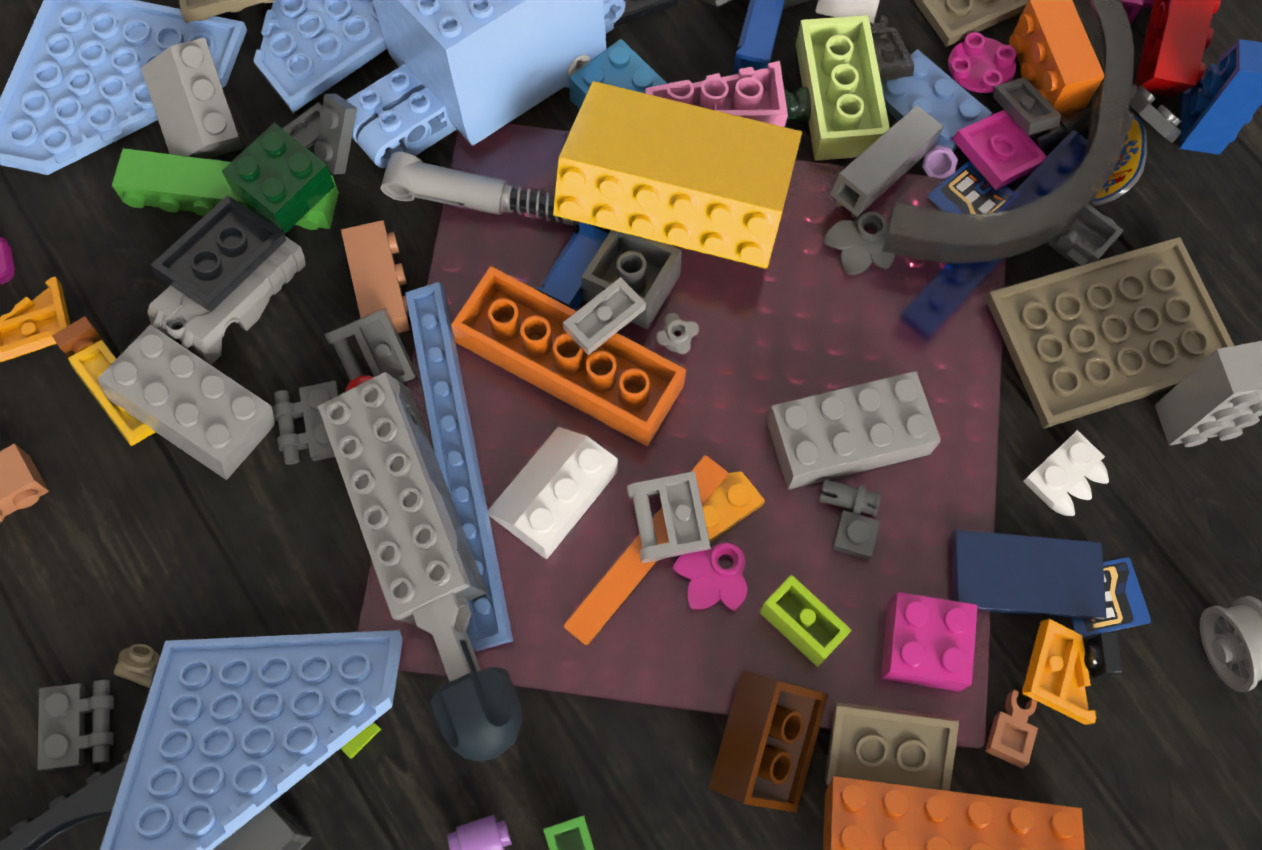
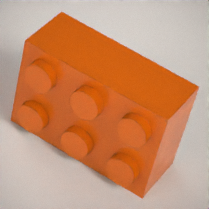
(1057, 54)

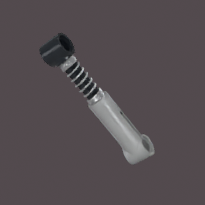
(410, 178)

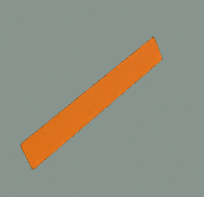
(629, 569)

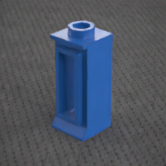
(758, 34)
(564, 278)

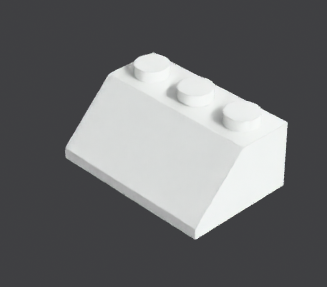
(554, 490)

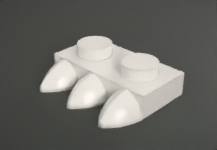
(1065, 473)

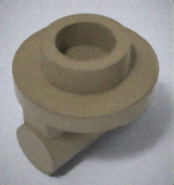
(137, 664)

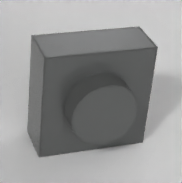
(856, 535)

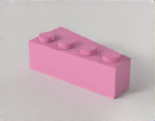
(748, 94)

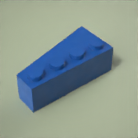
(1222, 99)

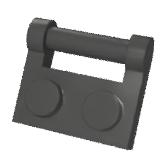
(379, 345)

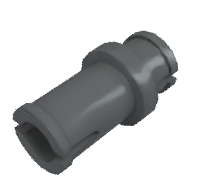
(851, 497)

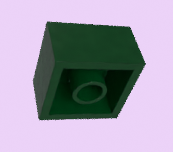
(279, 178)

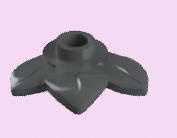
(857, 245)

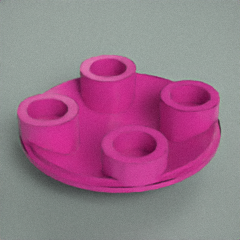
(981, 63)

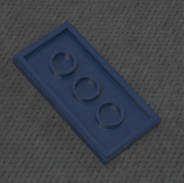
(1028, 575)

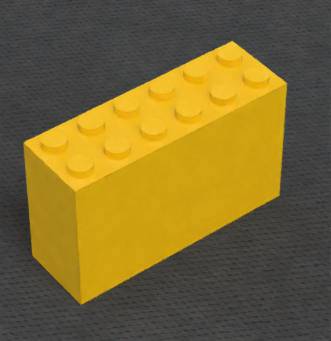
(676, 173)

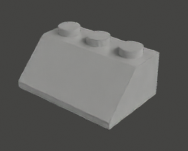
(191, 101)

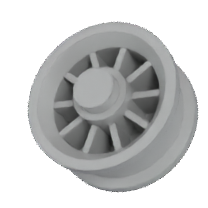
(1234, 642)

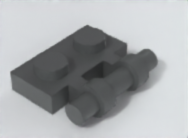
(316, 435)
(62, 726)

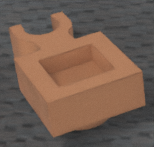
(1010, 733)

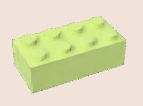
(844, 85)

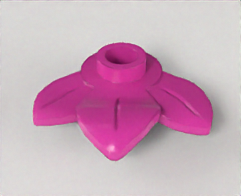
(711, 581)

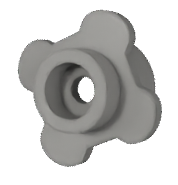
(677, 343)

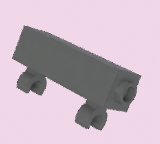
(886, 161)

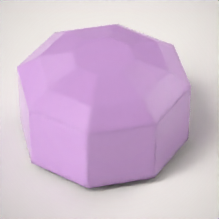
(940, 162)

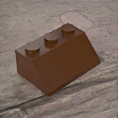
(768, 742)

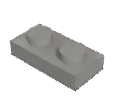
(604, 316)

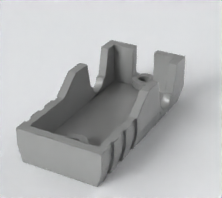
(204, 329)

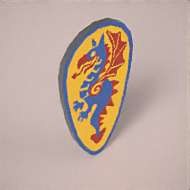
(1129, 165)

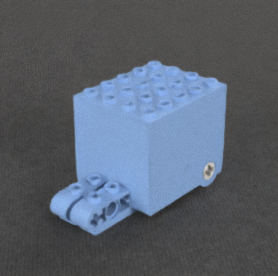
(472, 66)

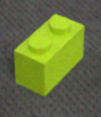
(804, 620)

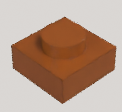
(77, 337)

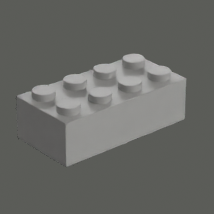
(1215, 397)
(187, 401)
(852, 430)

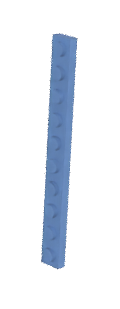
(457, 455)

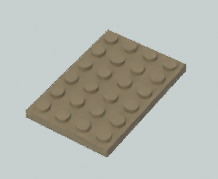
(1108, 330)

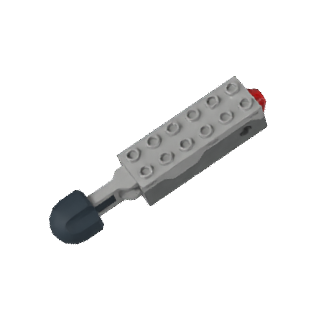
(420, 553)

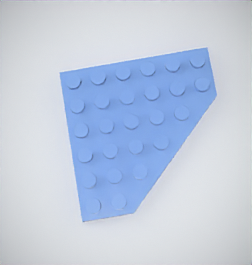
(316, 45)
(84, 80)
(240, 727)

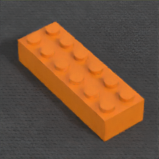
(526, 336)
(917, 818)

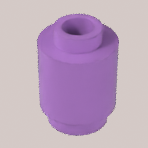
(480, 835)

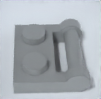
(681, 512)

